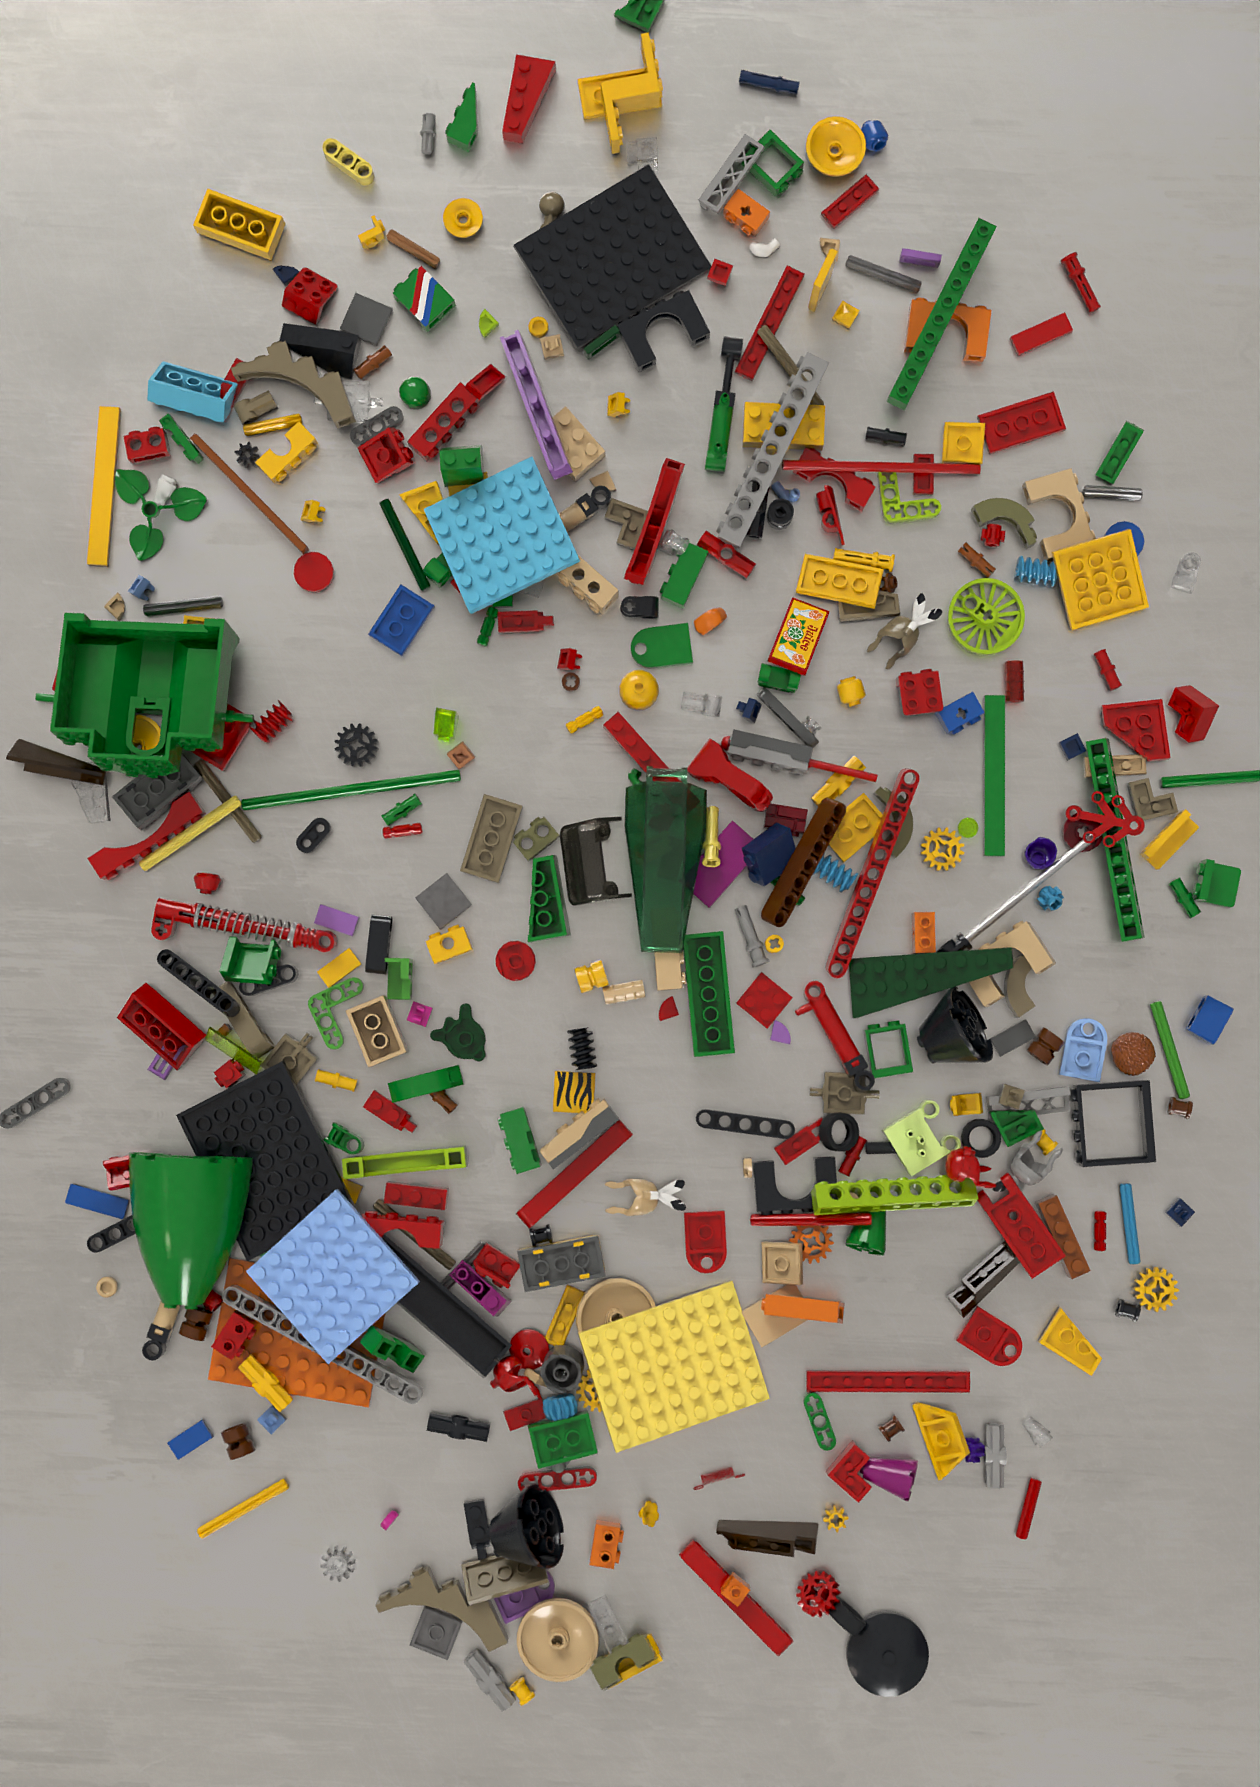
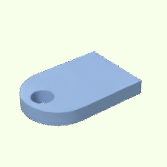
(1084, 1053)

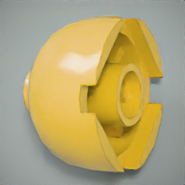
(638, 690)

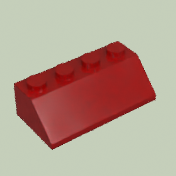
(161, 1025)

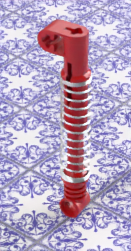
(235, 923)

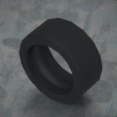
(994, 1130)
(852, 1132)
(847, 1617)

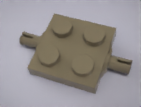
(294, 1054)
(840, 1094)

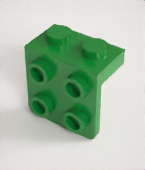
(1216, 883)

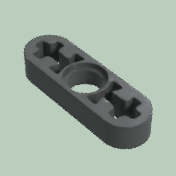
(361, 428)

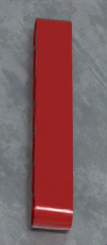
(574, 1174)
(748, 1611)

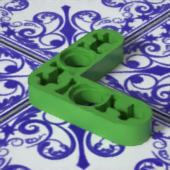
(327, 1004)

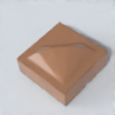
(460, 755)

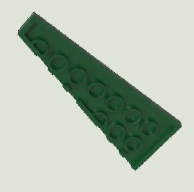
(897, 979)

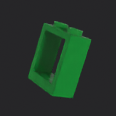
(795, 172)
(894, 1070)

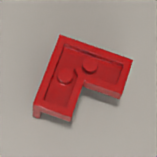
(1196, 712)
(845, 1471)

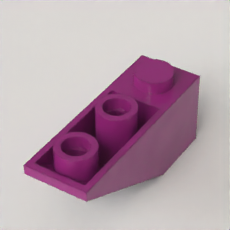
(480, 1289)

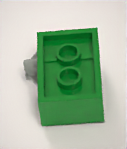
(562, 1441)

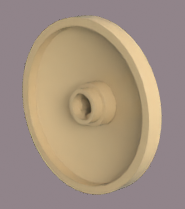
(611, 1301)
(558, 1640)

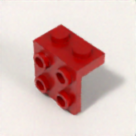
(308, 294)
(920, 692)

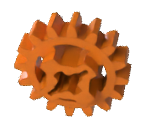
(807, 1249)

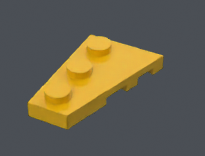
(421, 498)

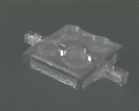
(359, 399)

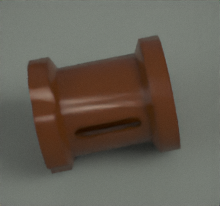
(1180, 1108)
(888, 1435)

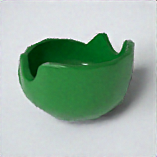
(415, 392)

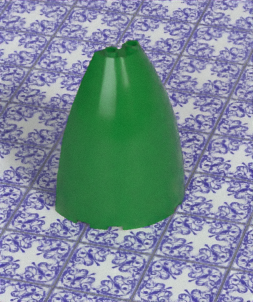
(187, 1219)

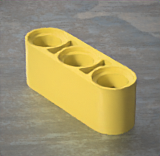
(344, 153)

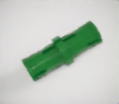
(401, 809)
(1184, 897)

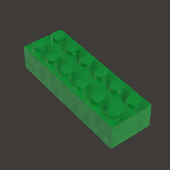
(708, 994)

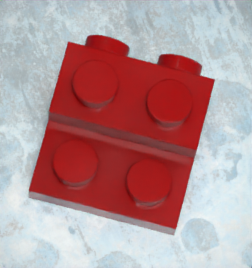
(386, 454)

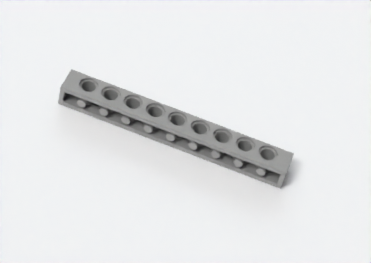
(817, 368)

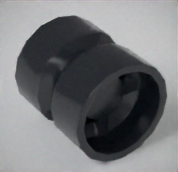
(780, 514)

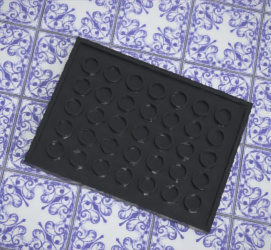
(612, 256)
(290, 1161)

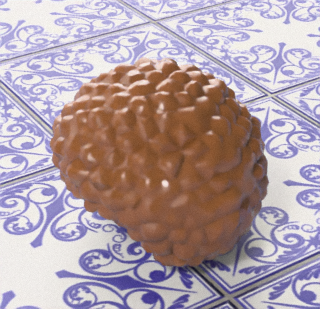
(1133, 1053)

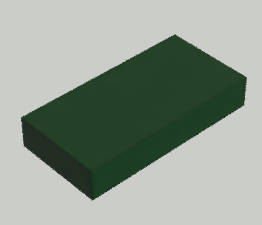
(601, 342)

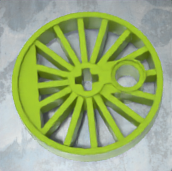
(976, 615)

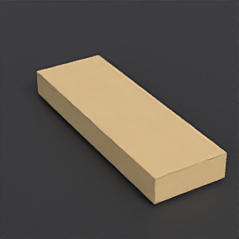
(1123, 765)

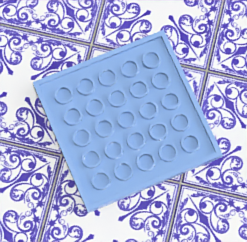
(332, 1276)

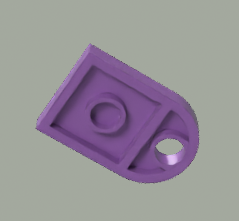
(518, 1603)

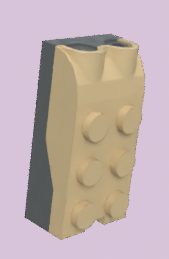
(579, 1133)

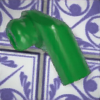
(634, 776)

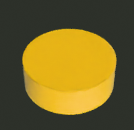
(538, 327)

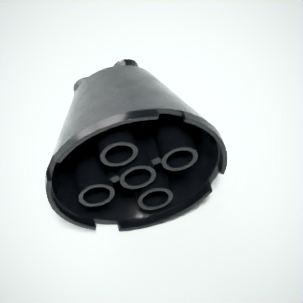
(955, 1031)
(528, 1529)

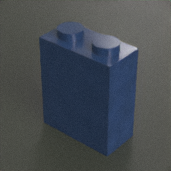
(769, 854)

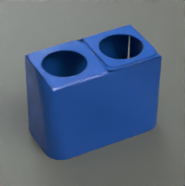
(1209, 1019)

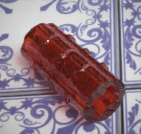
(1014, 681)

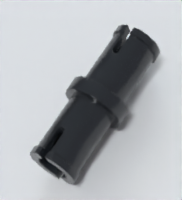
(886, 435)

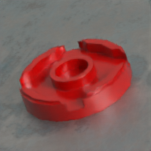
(313, 572)
(515, 960)

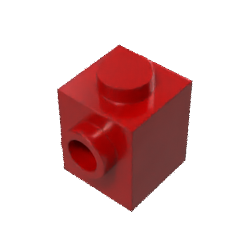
(229, 1073)

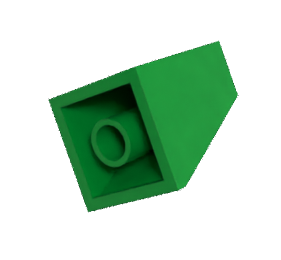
(461, 465)

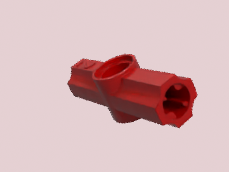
(737, 562)

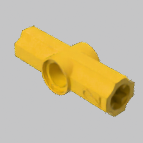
(837, 782)
(265, 1383)

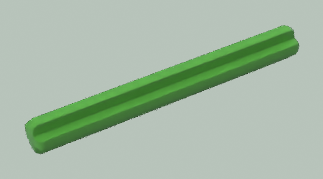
(1170, 1050)

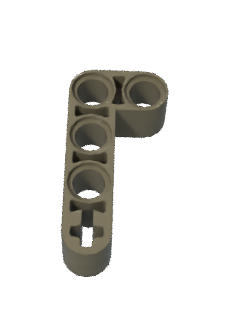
(246, 1026)

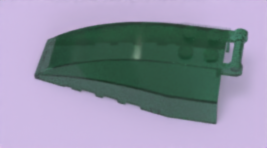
(664, 855)

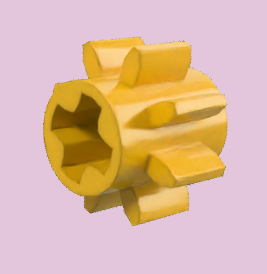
(840, 1521)

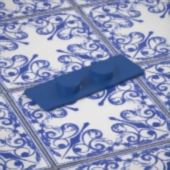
(96, 1201)

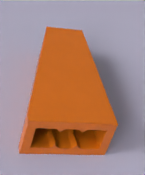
(803, 1308)

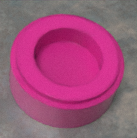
(390, 1518)

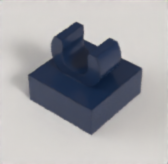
(749, 710)
(1180, 1212)

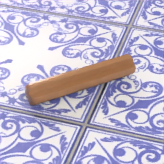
(413, 248)

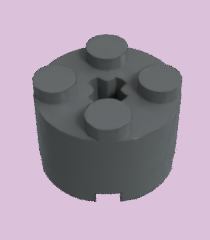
(562, 1357)

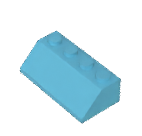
(190, 391)

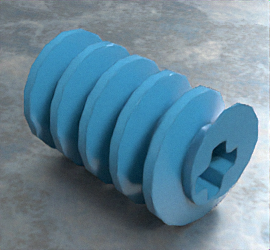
(1036, 570)
(835, 873)

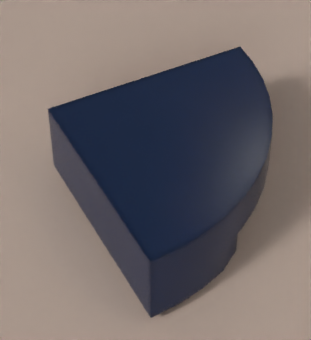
(285, 273)

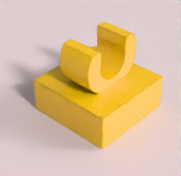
(616, 404)
(310, 511)

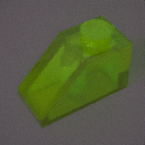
(445, 724)

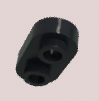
(312, 834)

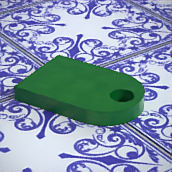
(665, 646)

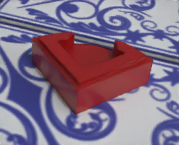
(668, 1009)

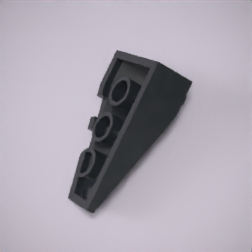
(329, 348)

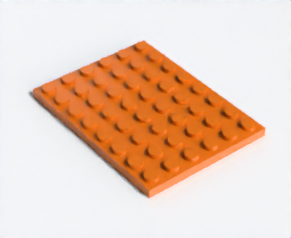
(295, 1366)

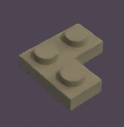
(630, 517)
(1146, 804)

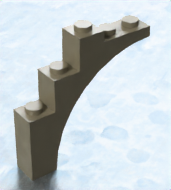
(304, 372)
(450, 1598)

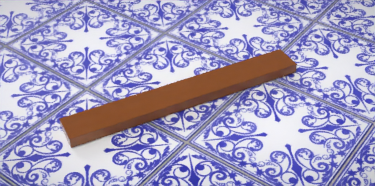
(247, 491)

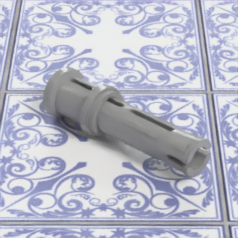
(753, 946)

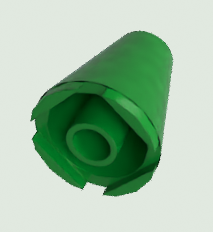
(869, 1237)

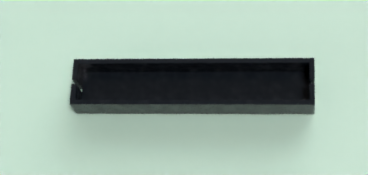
(450, 1319)

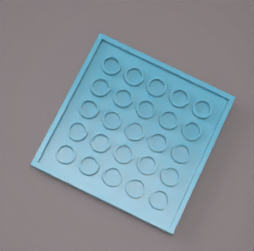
(501, 535)

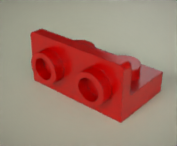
(495, 1265)

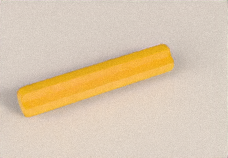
(271, 424)

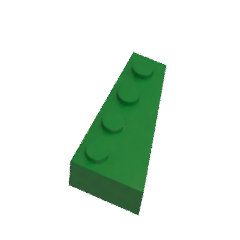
(548, 908)

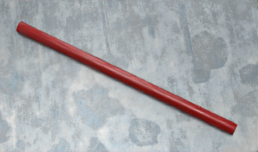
(898, 467)

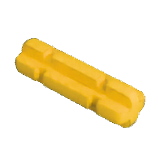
(584, 719)

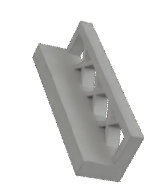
(727, 171)
(1033, 1095)

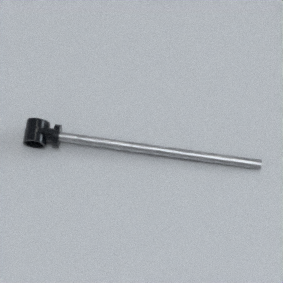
(963, 942)

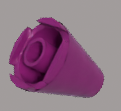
(892, 1475)

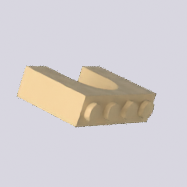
(1064, 488)
(1029, 944)

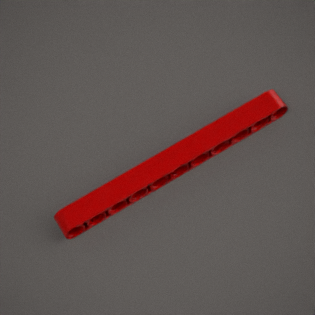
(871, 862)

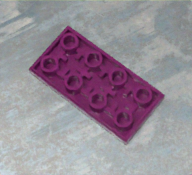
(715, 880)

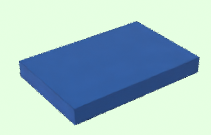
(401, 620)

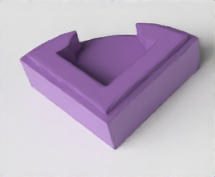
(780, 1033)

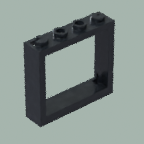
(1146, 1117)

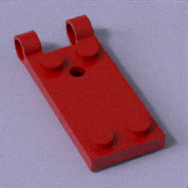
(1025, 1235)

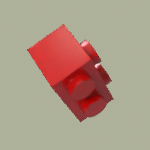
(234, 1335)

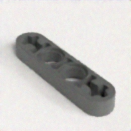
(787, 717)
(33, 1101)

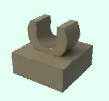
(1011, 1096)

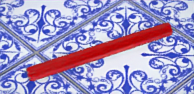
(811, 1219)

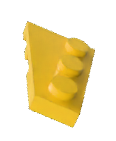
(1068, 1342)

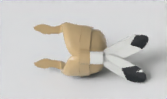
(648, 1196)

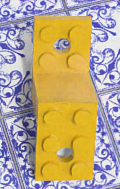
(631, 92)

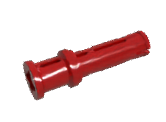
(1074, 274)

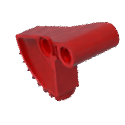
(714, 766)

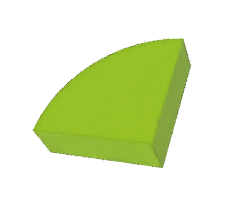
(487, 323)

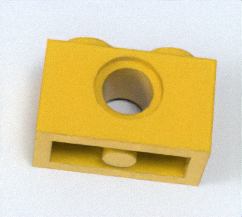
(440, 953)

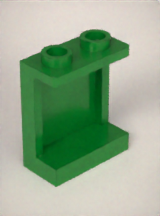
(250, 962)

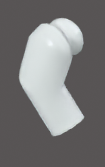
(764, 250)

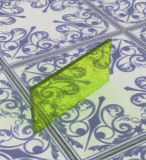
(233, 1050)

